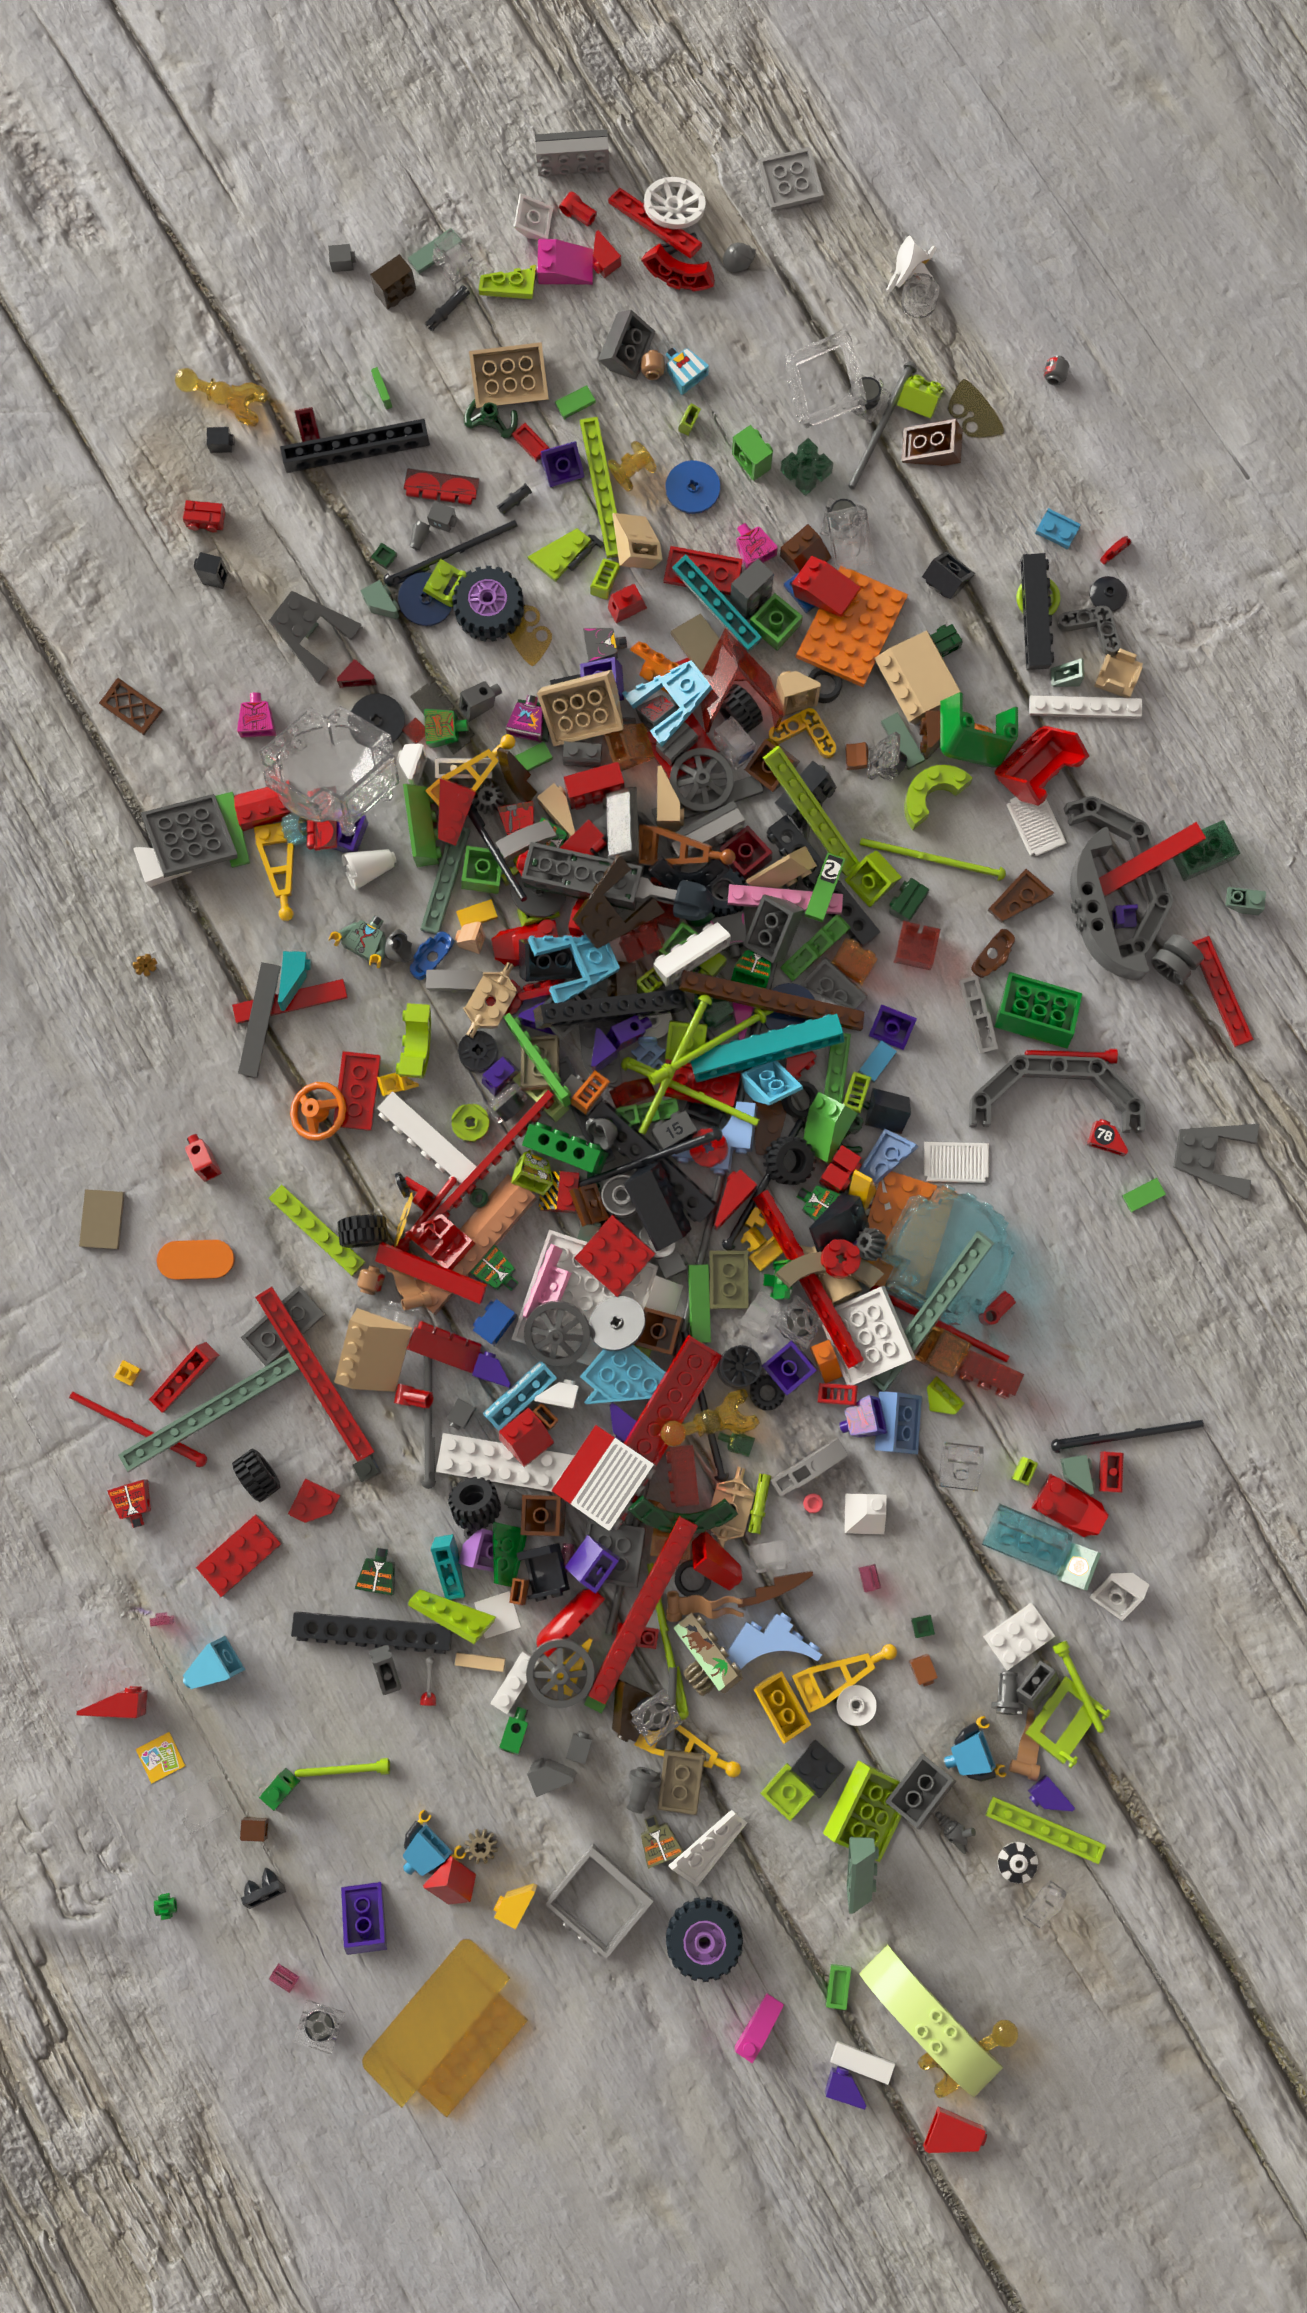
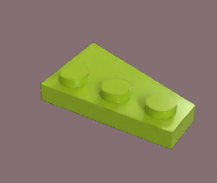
(511, 284)
(556, 556)

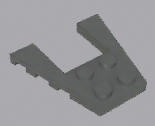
(297, 617)
(1197, 1154)

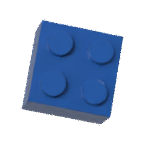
(494, 1322)

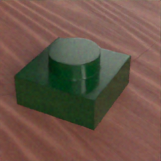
(384, 556)
(922, 1626)

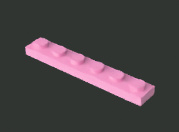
(751, 897)

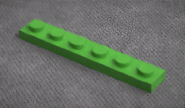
(541, 1064)

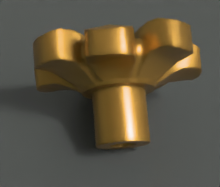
(145, 965)

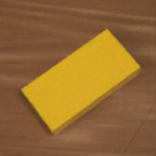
(479, 912)
(766, 1254)

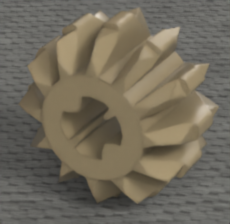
(698, 1678)
(480, 1838)

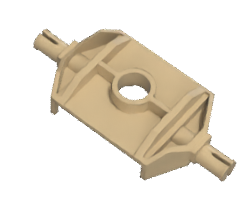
(491, 985)
(742, 1498)

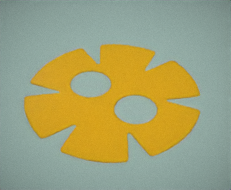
(399, 1233)

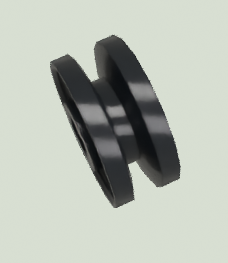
(467, 1052)

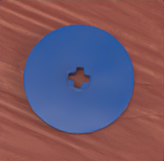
(684, 497)

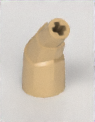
(837, 1289)

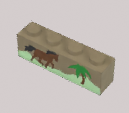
(708, 1652)

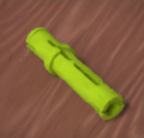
(757, 1512)

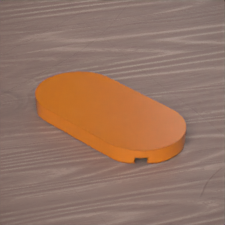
(195, 1259)

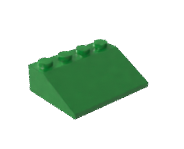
(1038, 1010)

